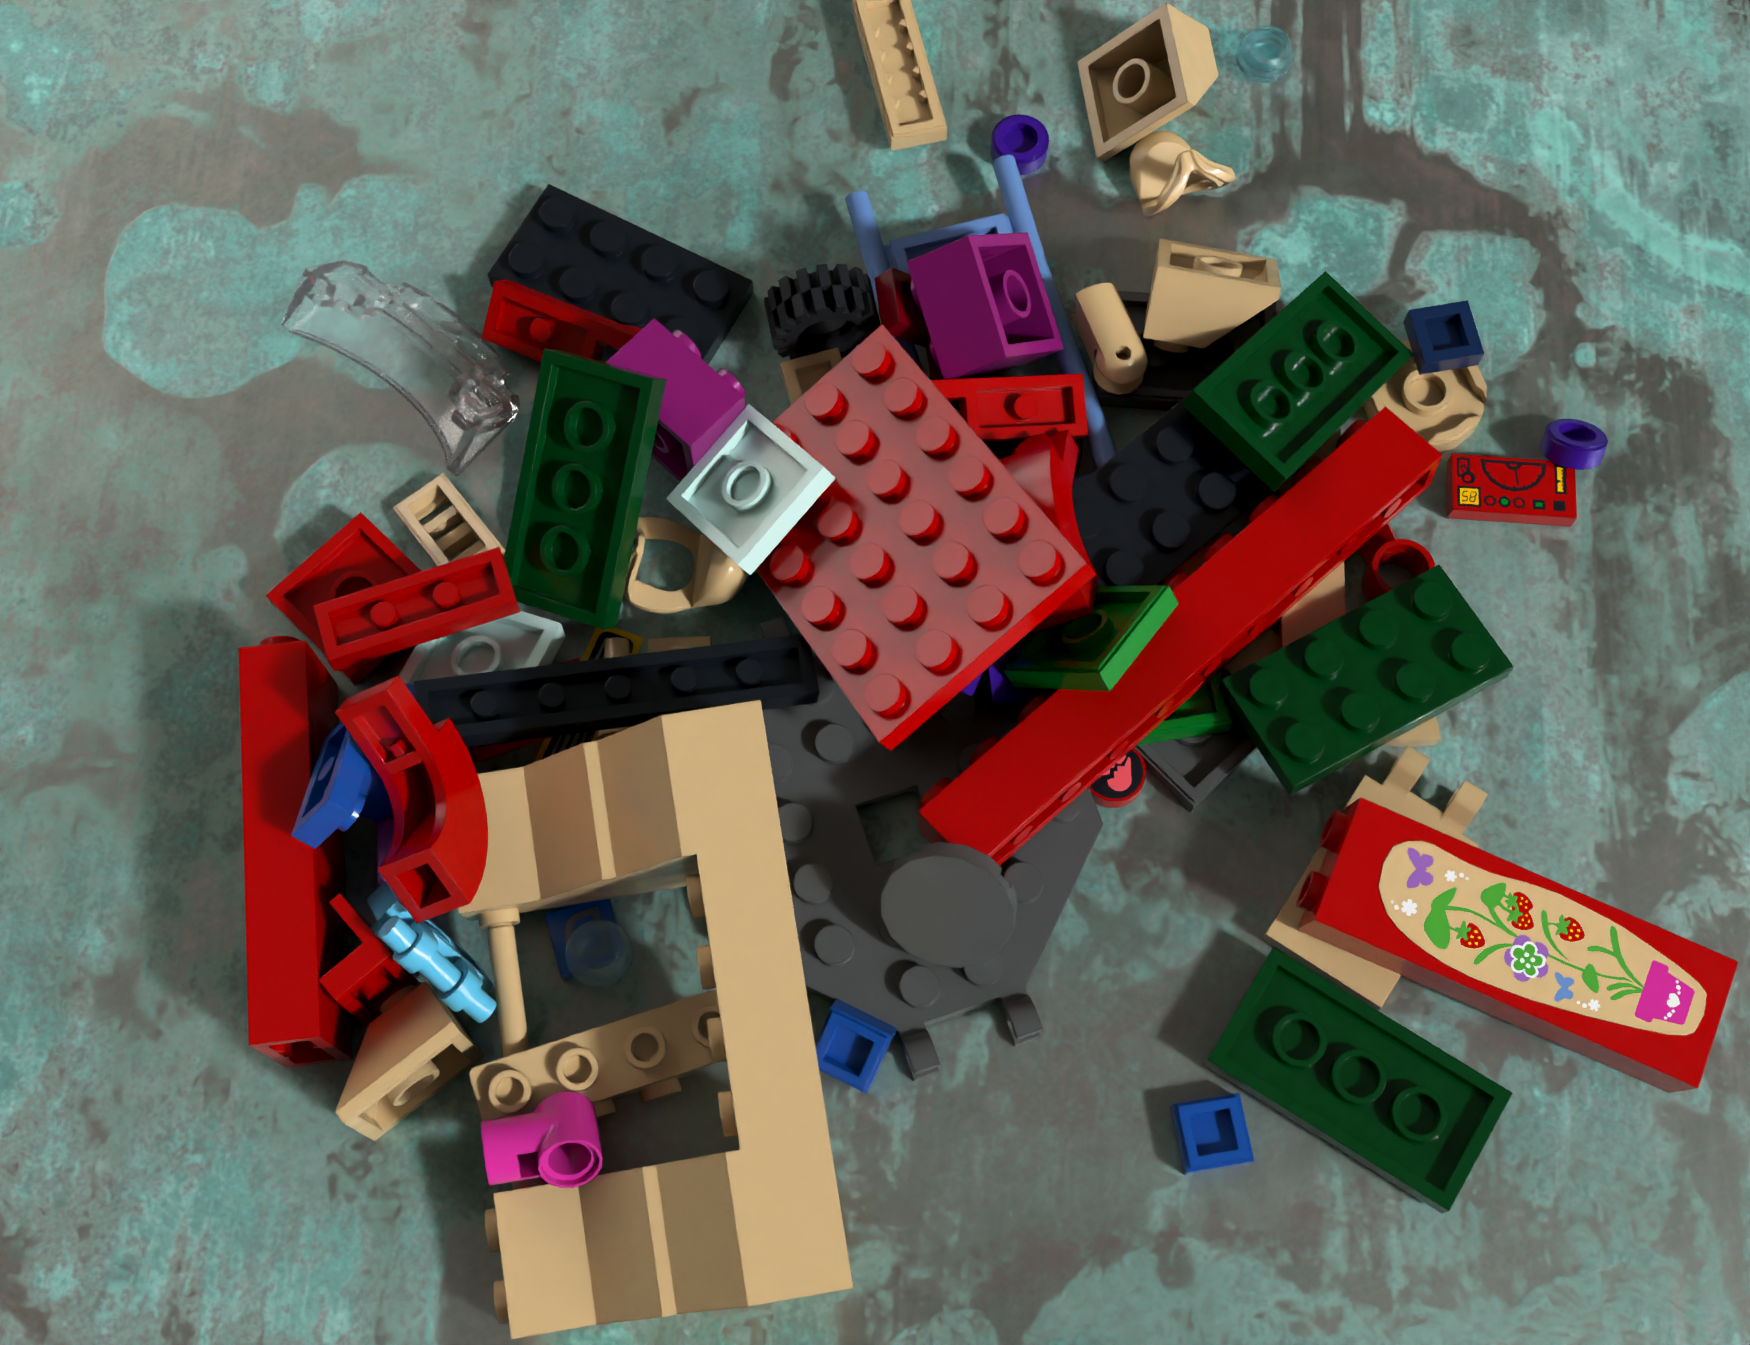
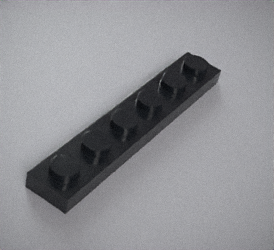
(620, 690)

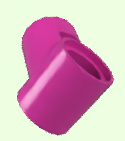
(552, 1143)

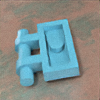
(433, 954)

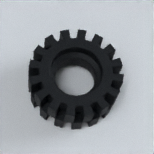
(821, 311)

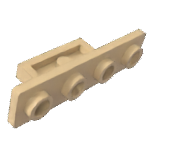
(603, 1063)

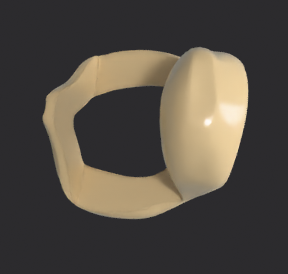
(1168, 167)
(714, 576)

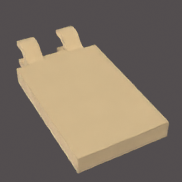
(1352, 973)

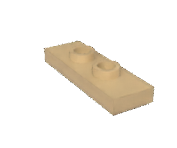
(899, 72)

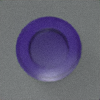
(1024, 139)
(1574, 444)

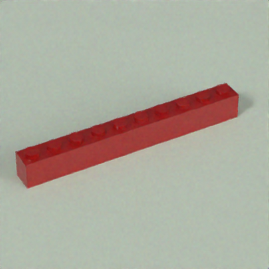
(1221, 610)

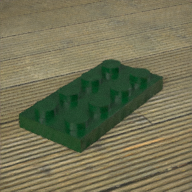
(1297, 380)
(582, 486)
(1364, 679)
(1359, 1080)

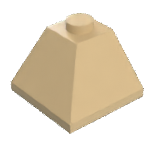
(1145, 78)
(1205, 293)
(404, 1060)

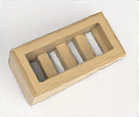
(428, 500)

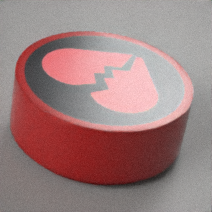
(1121, 782)

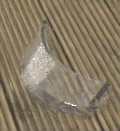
(414, 348)

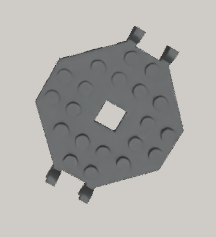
(822, 774)

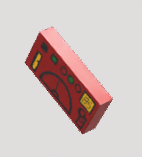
(1510, 490)

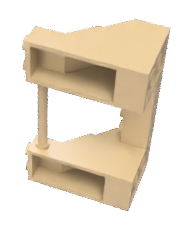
(725, 1230)

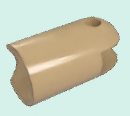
(1110, 338)

